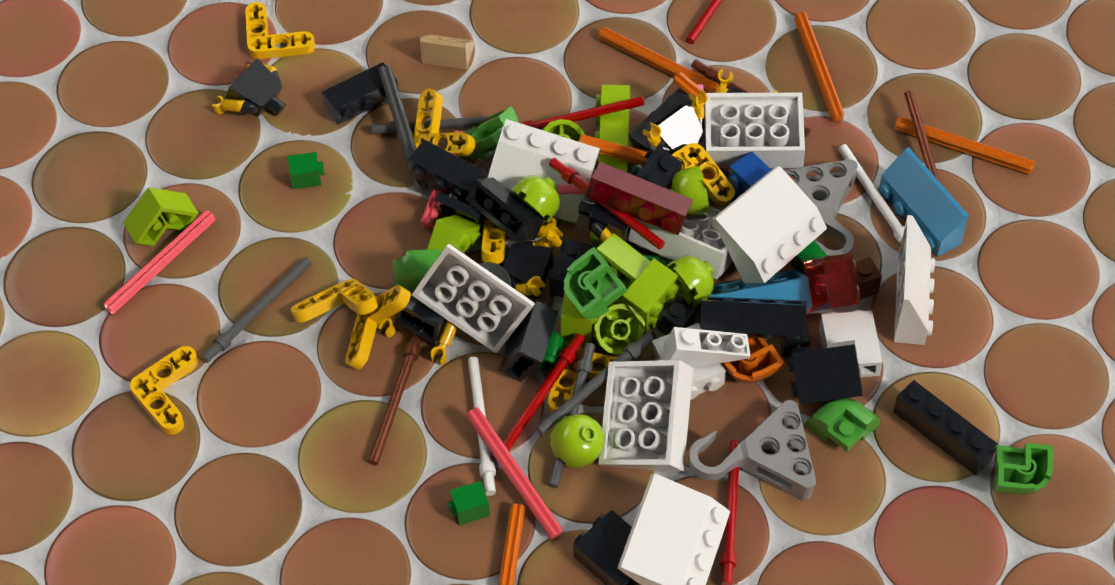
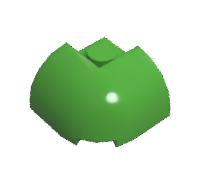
(489, 132)
(412, 267)
(592, 285)
(843, 422)
(1022, 469)

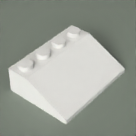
(756, 123)
(528, 152)
(768, 226)
(696, 238)
(914, 287)
(472, 298)
(646, 415)
(673, 535)

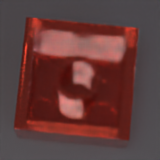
(832, 282)

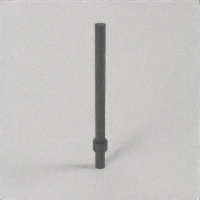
(444, 124)
(224, 340)
(629, 353)
(583, 370)

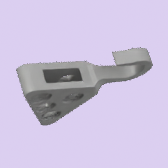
(828, 194)
(773, 468)

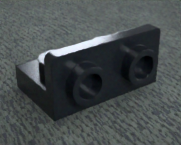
(659, 166)
(451, 205)

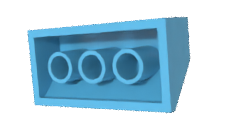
(918, 193)
(781, 286)

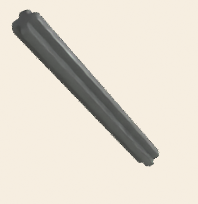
(400, 119)

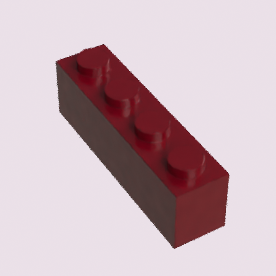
(638, 198)

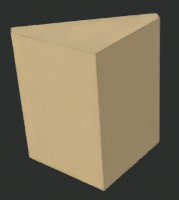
(446, 51)

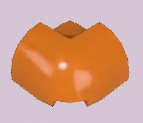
(763, 362)

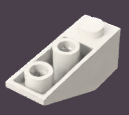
(705, 346)

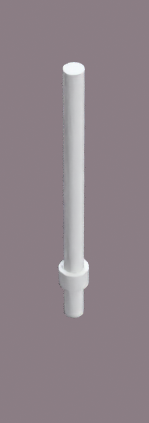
(875, 195)
(487, 467)

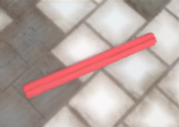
(158, 262)
(514, 473)

